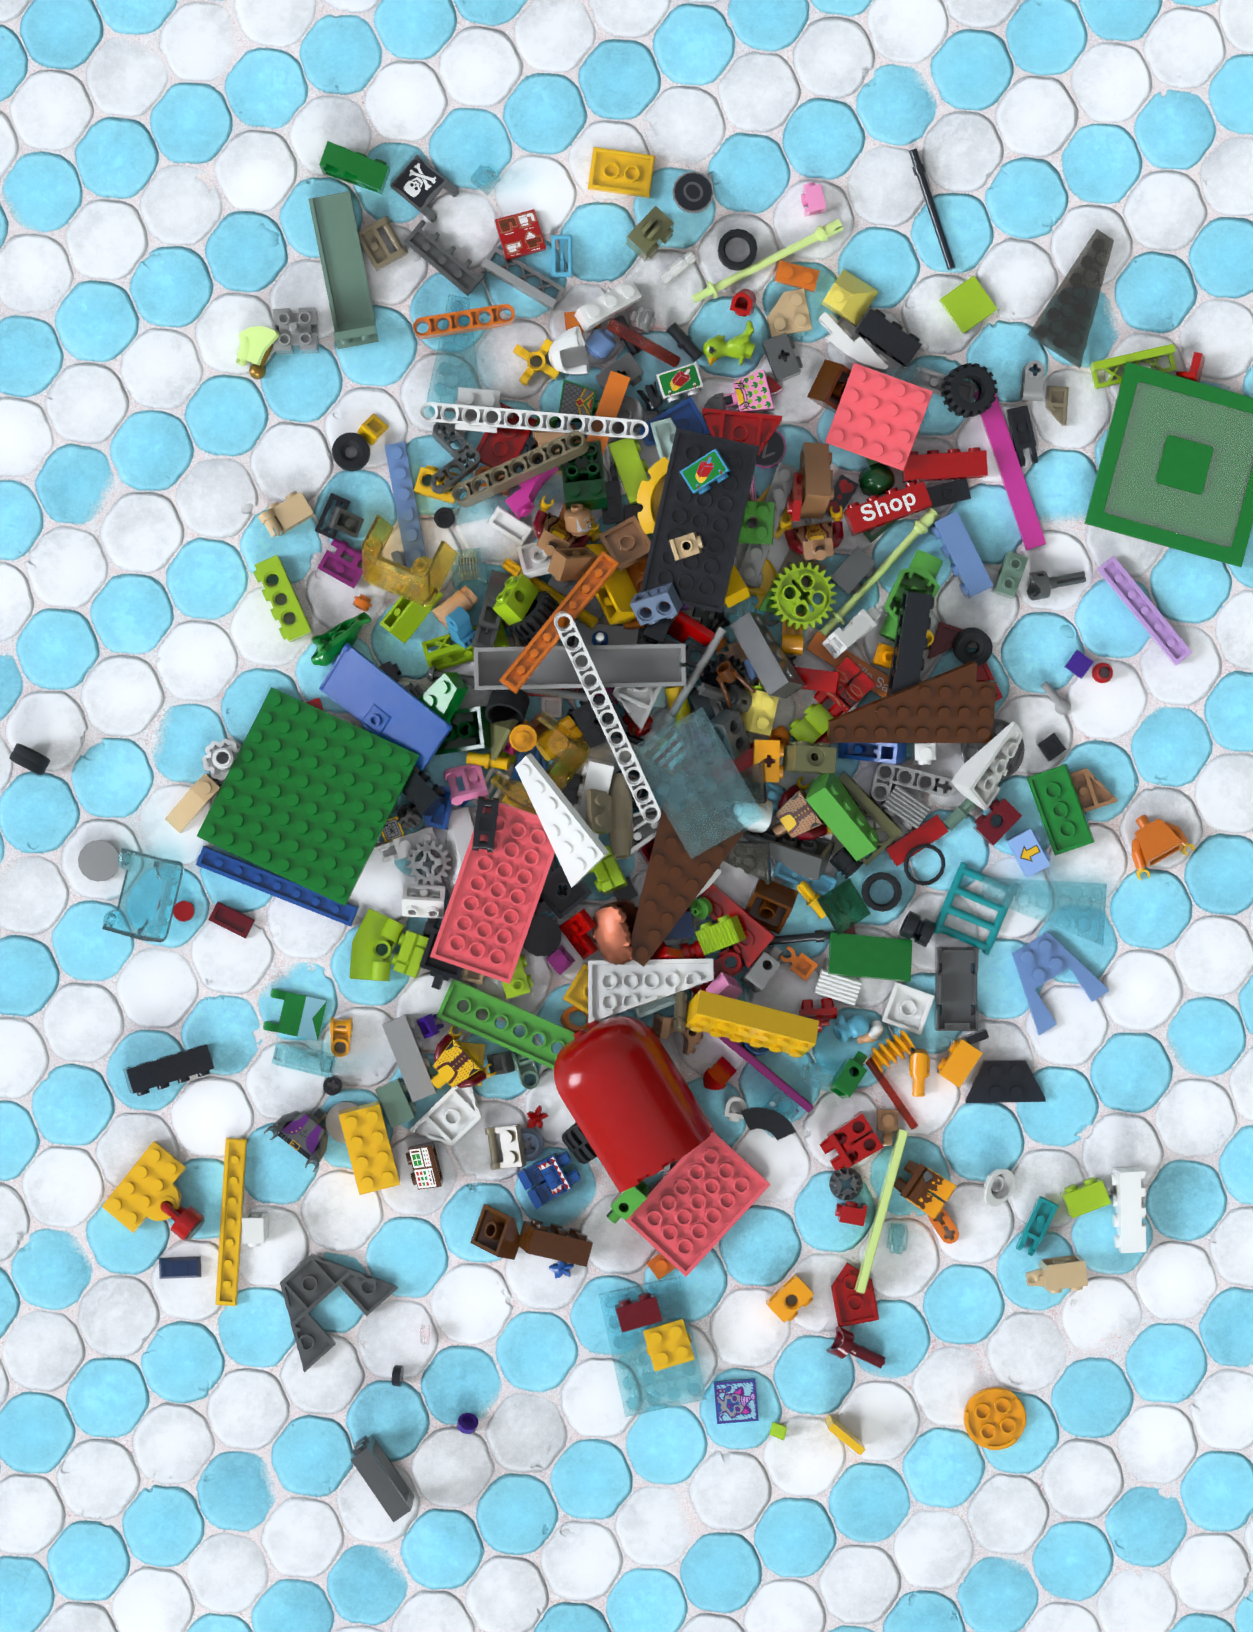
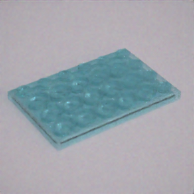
(697, 783)
(639, 1385)

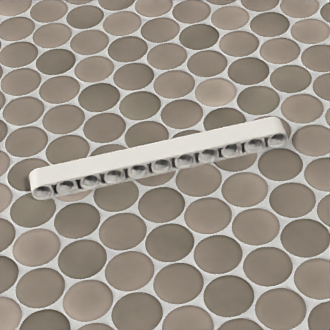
(524, 415)
(607, 727)

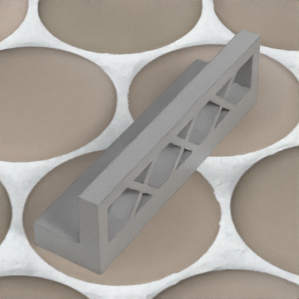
(522, 285)

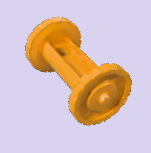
(523, 737)

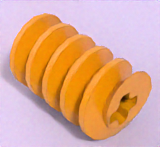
(892, 1050)

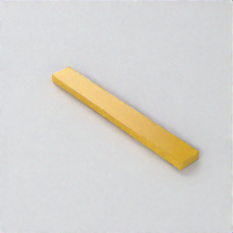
(231, 1221)

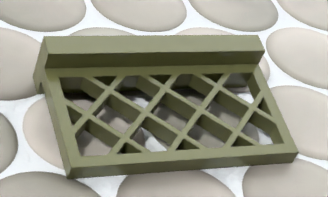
(874, 810)

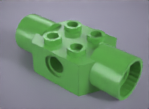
(920, 576)

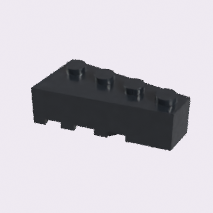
(168, 1069)

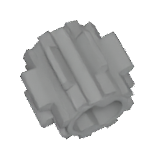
(642, 319)

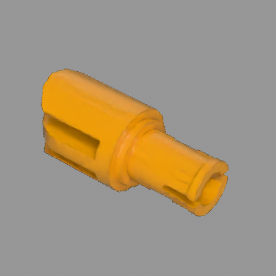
(919, 1070)

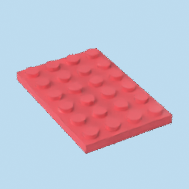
(697, 1203)

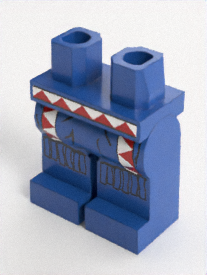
(554, 1176)

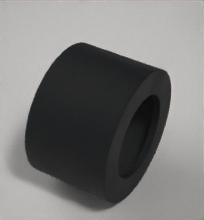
(507, 705)

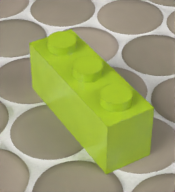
(629, 466)
(406, 617)

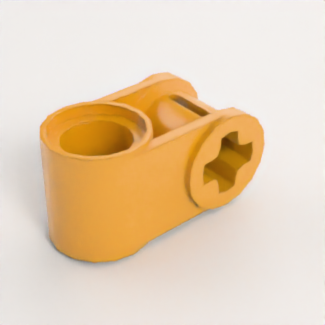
(341, 1034)

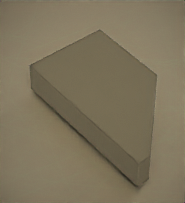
(1057, 403)

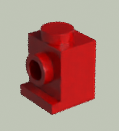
(851, 1213)

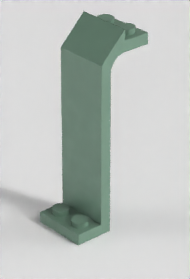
(343, 270)

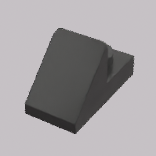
(345, 522)

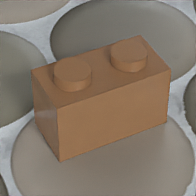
(571, 563)

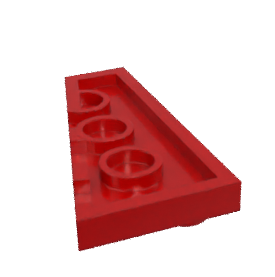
(756, 934)

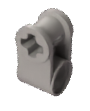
(1032, 386)

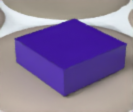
(1078, 664)

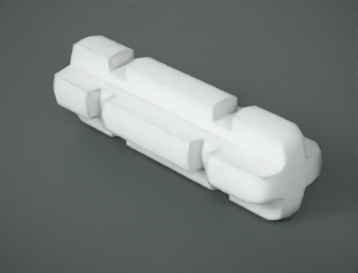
(677, 267)

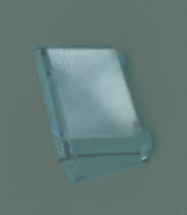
(146, 896)

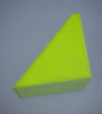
(778, 1430)

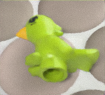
(737, 347)

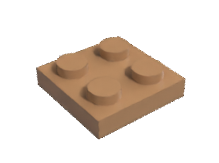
(626, 542)

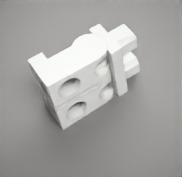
(857, 628)

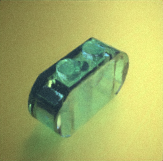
(304, 1059)

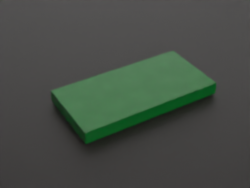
(1060, 809)
(870, 957)

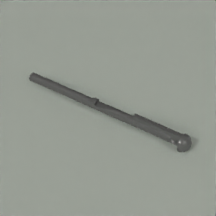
(433, 674)

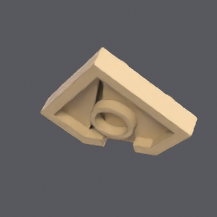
(790, 314)

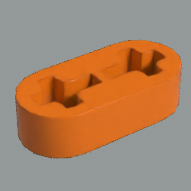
(940, 1230)

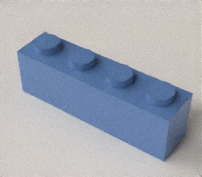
(962, 554)

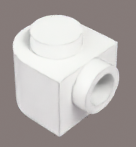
(733, 1108)

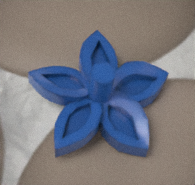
(561, 1268)

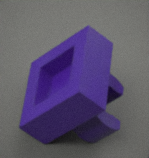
(428, 1026)

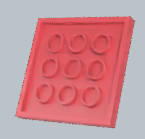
(879, 417)

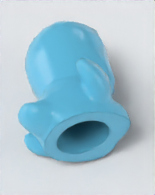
(854, 1027)

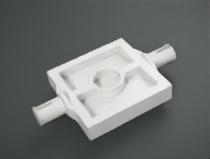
(482, 398)

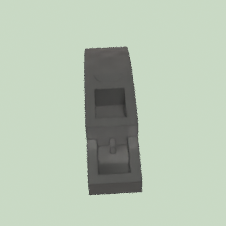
(489, 619)

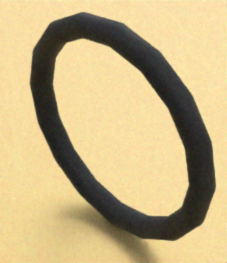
(922, 883)

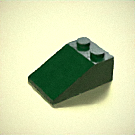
(468, 733)

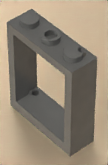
(382, 1477)

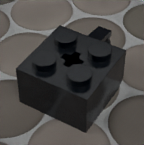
(585, 716)
(560, 904)
(439, 969)

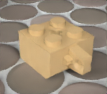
(1059, 1274)

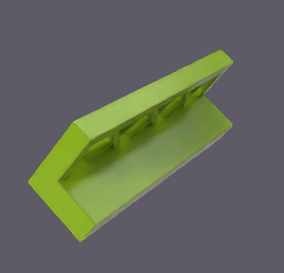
(1136, 357)
(452, 655)

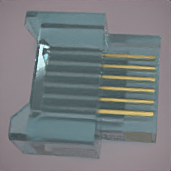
(469, 567)

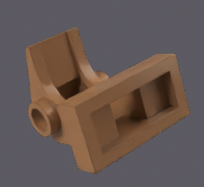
(663, 1027)

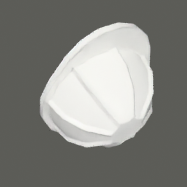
(999, 1187)

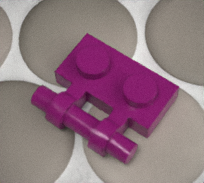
(340, 568)

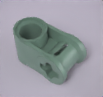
(526, 1067)

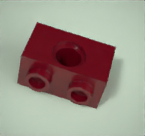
(1008, 816)

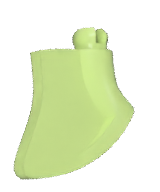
(254, 343)

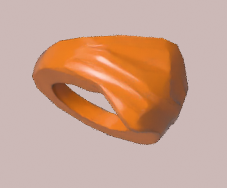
(566, 1022)

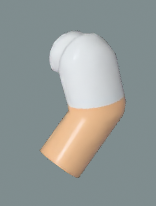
(873, 1034)

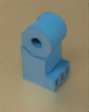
(460, 627)

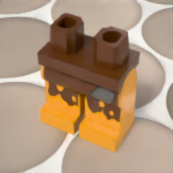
(920, 1184)

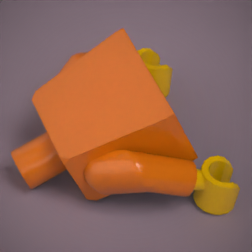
(1156, 842)

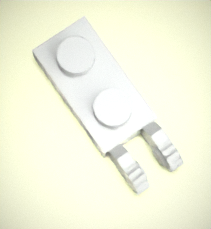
(406, 843)

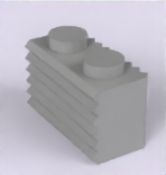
(906, 807)

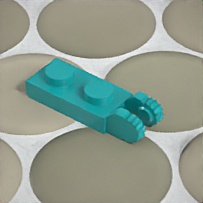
(1037, 1224)

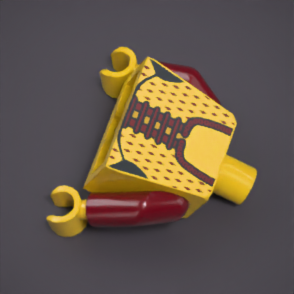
(457, 1064)

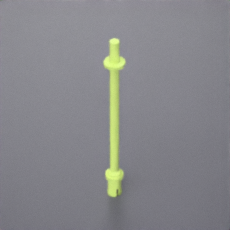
(821, 234)
(920, 528)

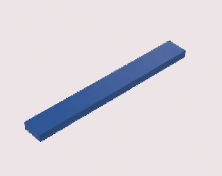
(275, 885)

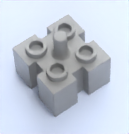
(296, 330)

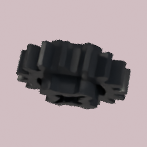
(709, 673)

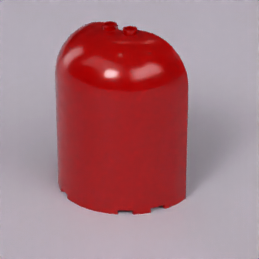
(629, 1099)

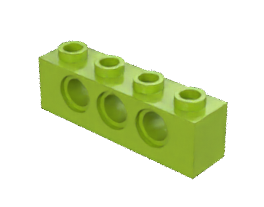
(301, 626)

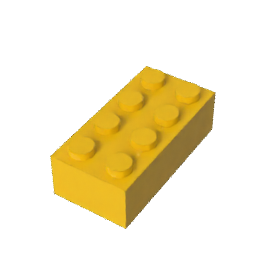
(369, 1147)

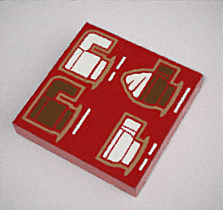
(520, 234)

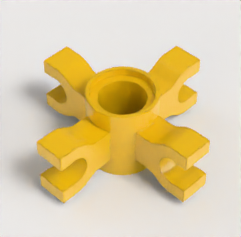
(527, 356)

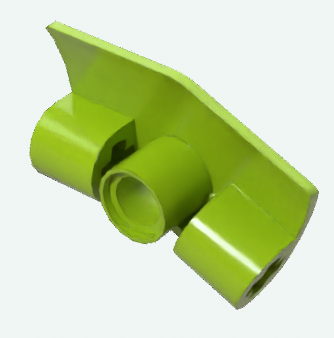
(365, 959)

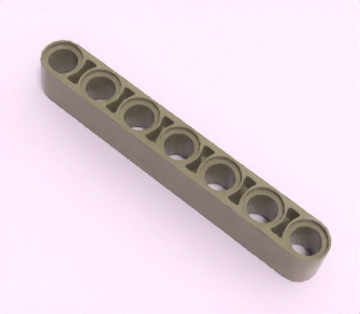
(530, 470)

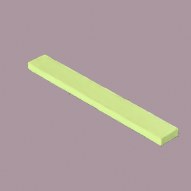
(881, 1211)

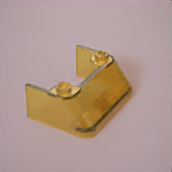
(414, 584)
(570, 753)

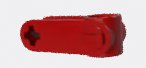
(719, 965)

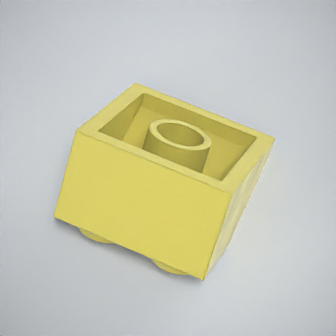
(761, 713)

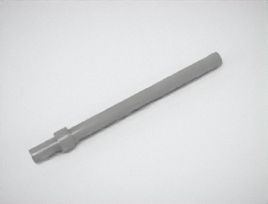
(669, 718)

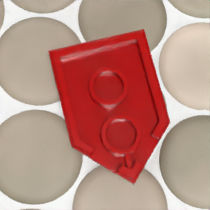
(850, 1305)

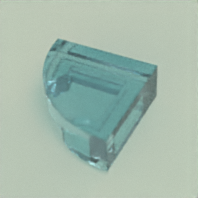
(401, 865)

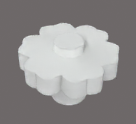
(220, 758)

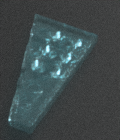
(454, 362)
(1062, 904)

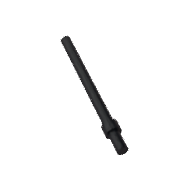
(919, 171)
(818, 936)

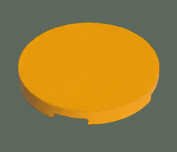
(994, 1418)

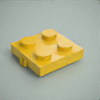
(668, 1344)

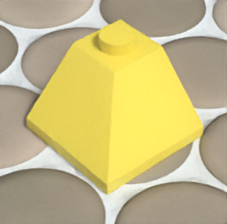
(849, 297)

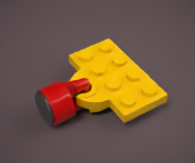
(151, 1193)

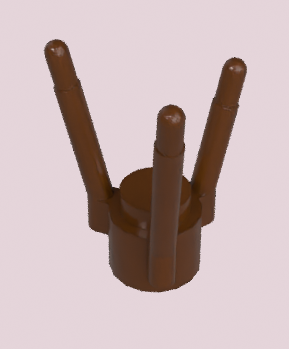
(729, 674)

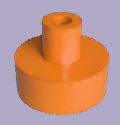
(780, 734)

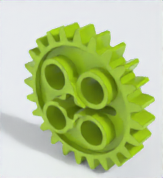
(817, 584)

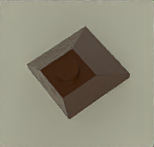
(496, 1233)

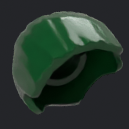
(876, 480)

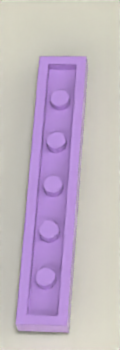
(1144, 610)

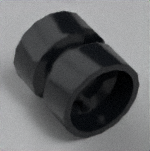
(918, 929)

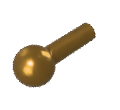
(258, 372)

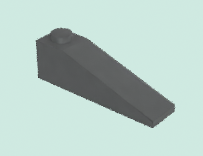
(801, 856)

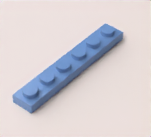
(405, 502)

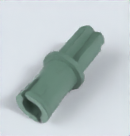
(959, 814)

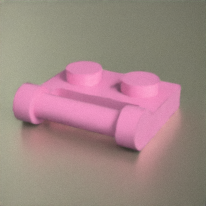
(473, 783)

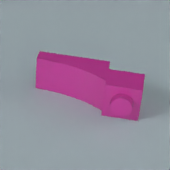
(522, 500)

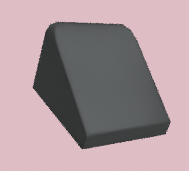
(501, 1062)

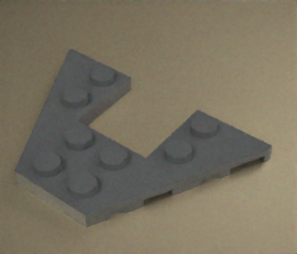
(310, 1285)

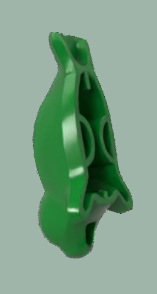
(333, 641)

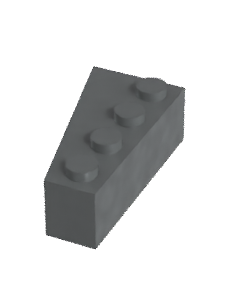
(766, 656)

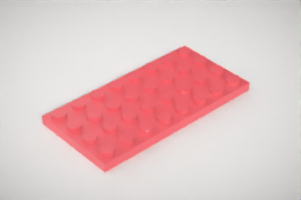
(496, 897)

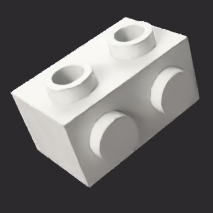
(423, 901)

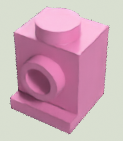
(813, 199)

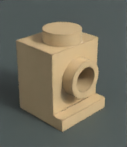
(678, 549)

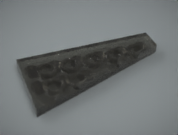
(1071, 310)

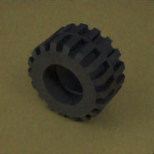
(981, 378)
(537, 615)

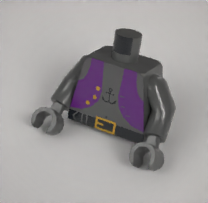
(303, 1133)

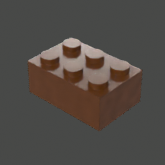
(555, 1242)

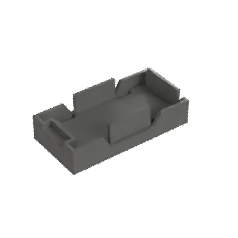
(956, 988)

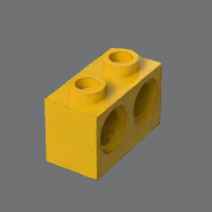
(424, 490)

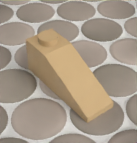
(193, 802)

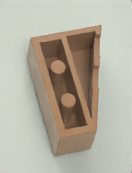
(816, 479)

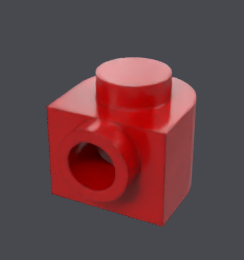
(743, 302)

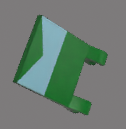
(299, 1016)

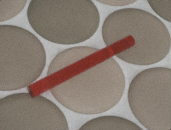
(891, 1094)

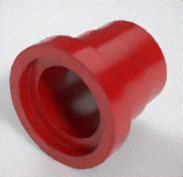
(1095, 673)

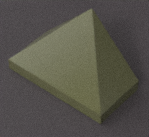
(500, 736)

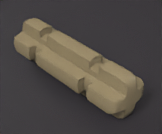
(680, 1009)

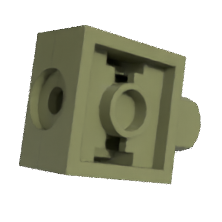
(650, 234)
(811, 759)

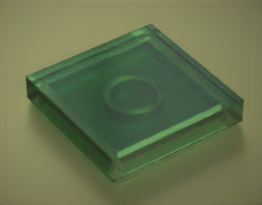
(843, 906)

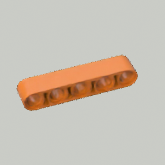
(474, 325)

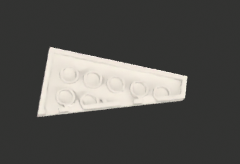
(568, 833)
(628, 986)

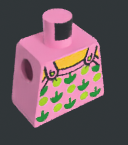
(751, 394)

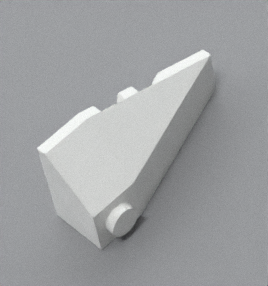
(982, 772)
(457, 842)

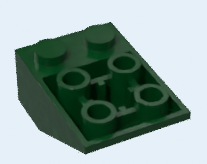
(585, 479)

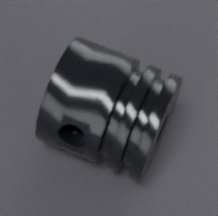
(845, 862)

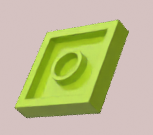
(968, 304)

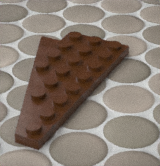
(937, 710)
(671, 886)

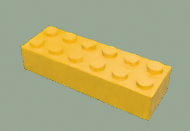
(751, 1024)

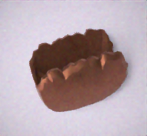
(614, 930)

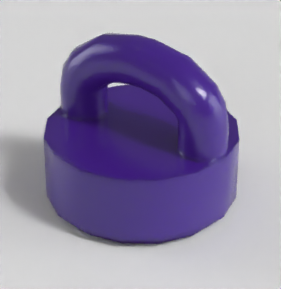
(467, 1423)

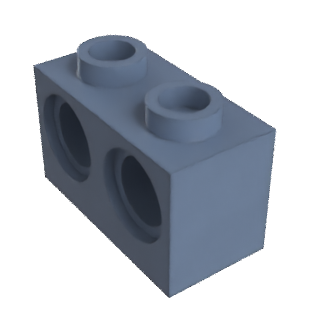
(654, 600)

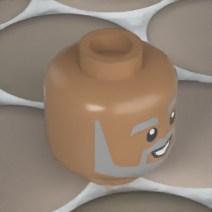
(578, 520)

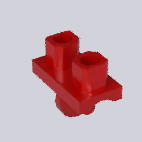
(823, 1014)

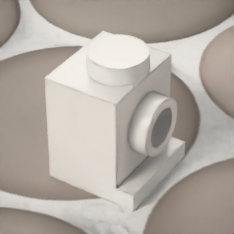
(923, 753)

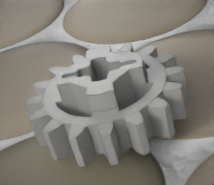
(419, 864)

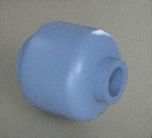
(600, 343)

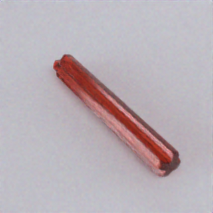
(643, 343)

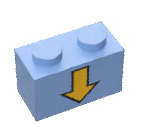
(1028, 852)

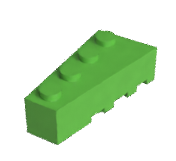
(842, 815)

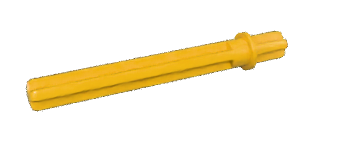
(515, 569)

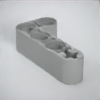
(913, 783)

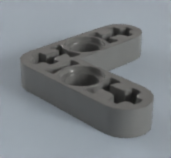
(459, 455)

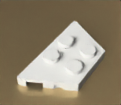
(637, 702)
(450, 1116)

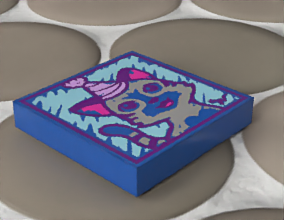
(736, 1401)

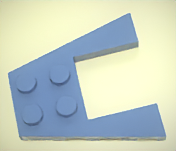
(1042, 961)

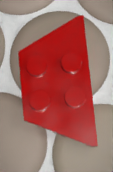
(742, 426)

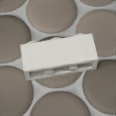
(607, 305)

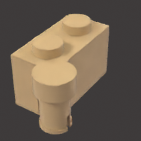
(286, 514)

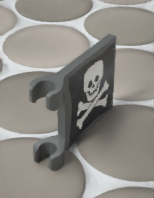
(420, 185)

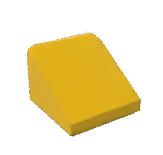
(372, 429)

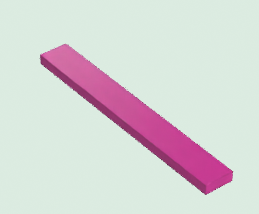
(1012, 476)

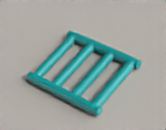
(948, 908)

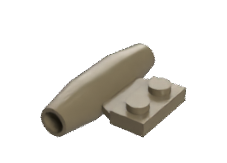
(612, 815)

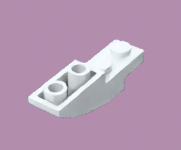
(858, 351)

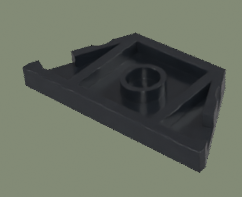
(1004, 1082)

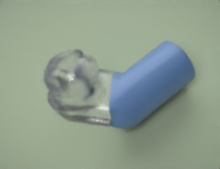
(752, 676)

